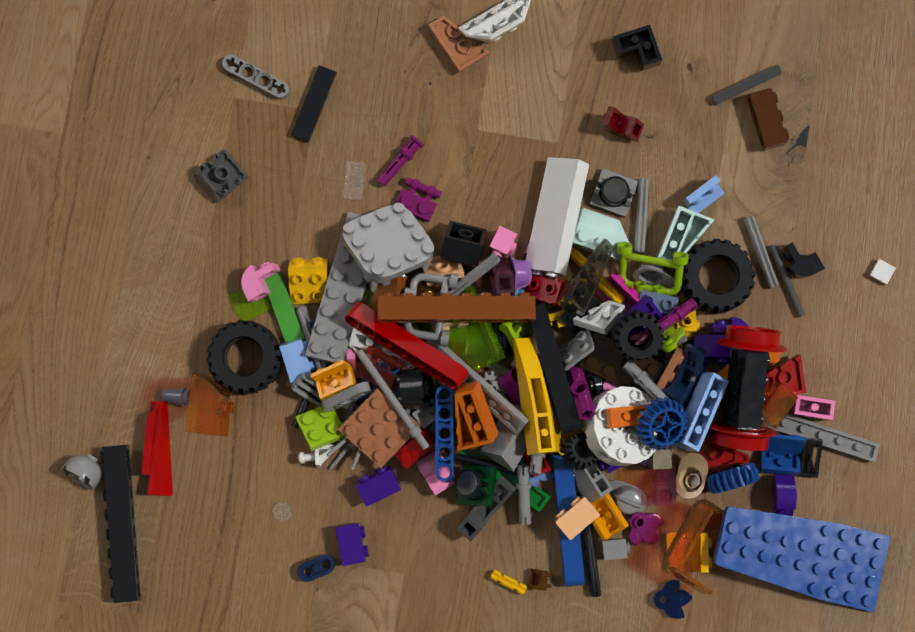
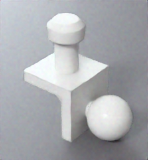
(319, 456)

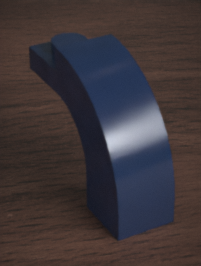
(688, 375)

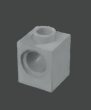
(615, 549)

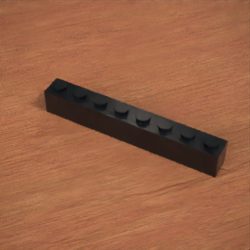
(121, 523)

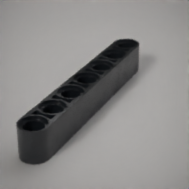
(555, 371)

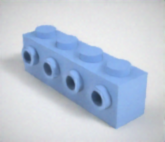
(702, 410)

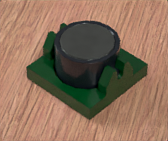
(475, 485)

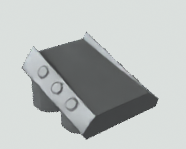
(220, 176)

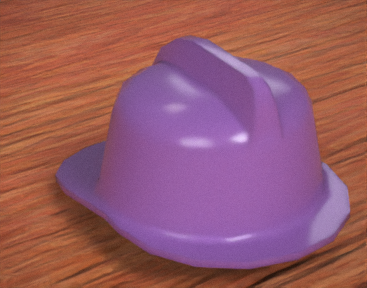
(522, 273)

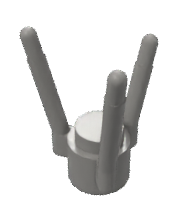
(349, 445)

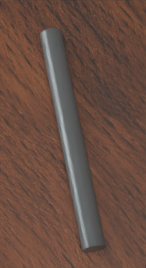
(787, 281)

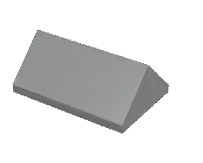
(507, 446)

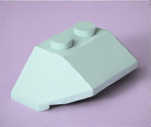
(595, 227)

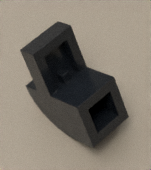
(801, 267)

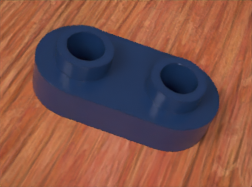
(316, 567)

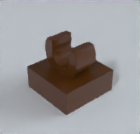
(539, 578)

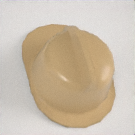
(691, 475)

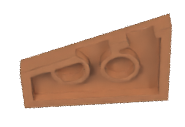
(459, 49)
(670, 364)

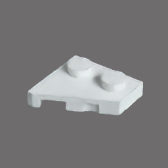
(601, 318)

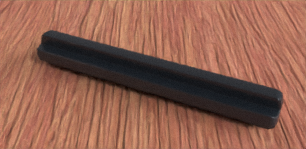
(591, 561)

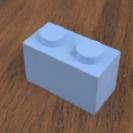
(295, 359)

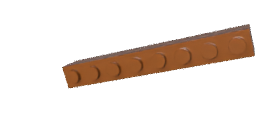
(456, 308)

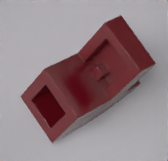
(622, 125)

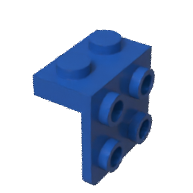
(782, 455)

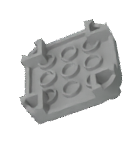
(387, 243)

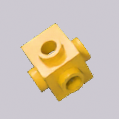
(690, 325)

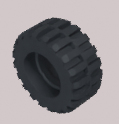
(742, 271)
(218, 357)

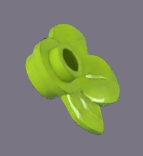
(671, 338)

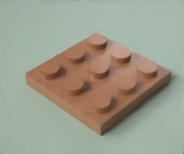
(376, 428)

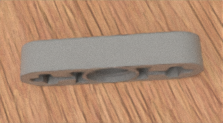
(346, 397)

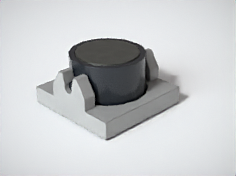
(614, 191)

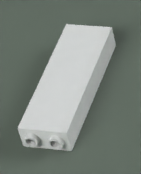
(556, 216)

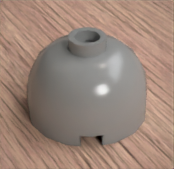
(83, 470)

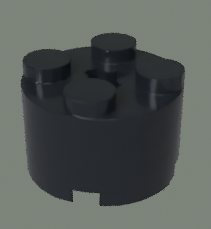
(415, 389)

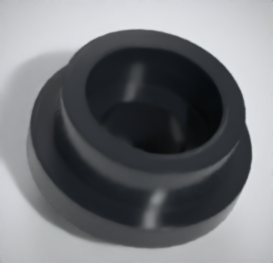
(595, 384)

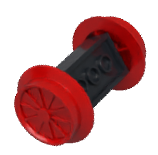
(746, 388)

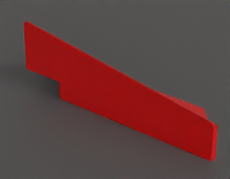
(157, 451)

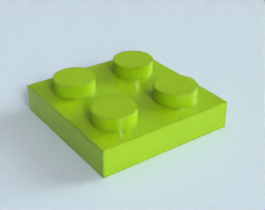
(319, 427)

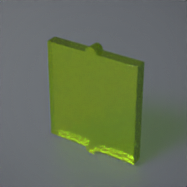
(246, 309)

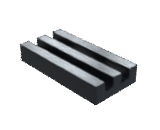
(811, 441)

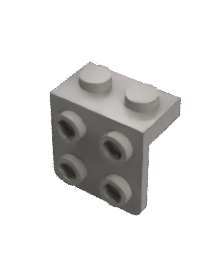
(577, 348)

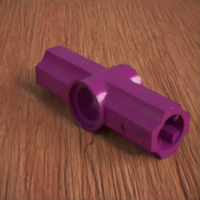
(581, 393)

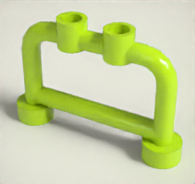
(678, 262)

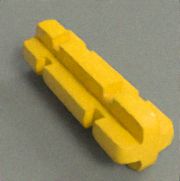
(508, 582)

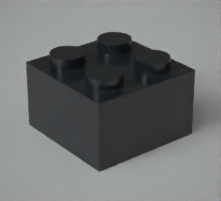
(463, 243)

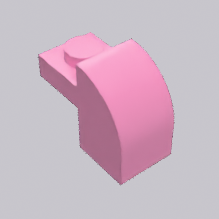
(254, 282)

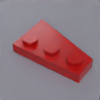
(789, 374)

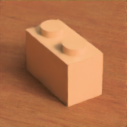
(576, 518)

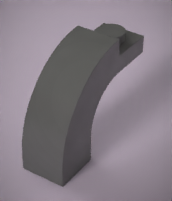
(481, 515)

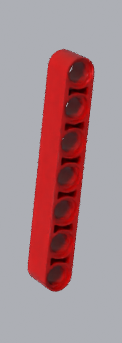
(407, 346)

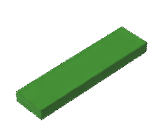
(283, 308)

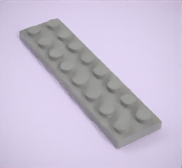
(343, 289)

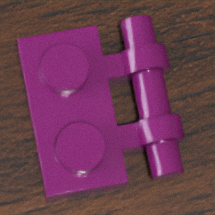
(415, 204)

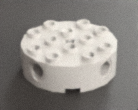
(617, 445)

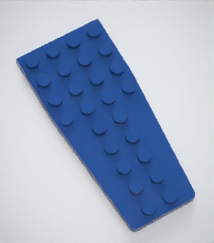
(804, 555)

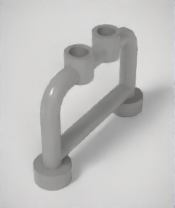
(446, 283)

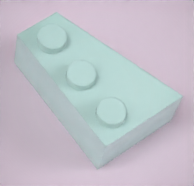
(683, 232)

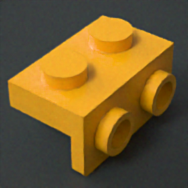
(333, 379)
(610, 518)

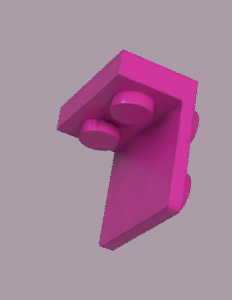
(617, 282)

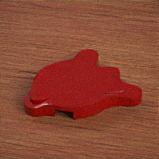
(723, 458)

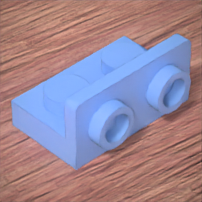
(704, 195)

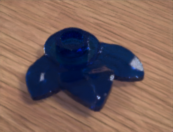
(674, 599)

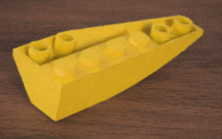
(537, 404)

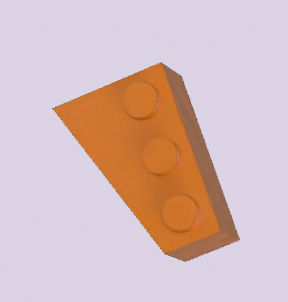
(474, 417)

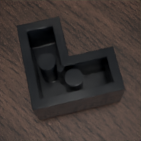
(638, 42)

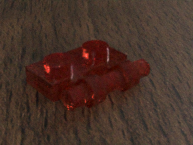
(386, 373)

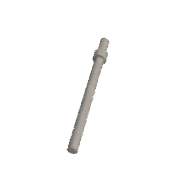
(415, 431)

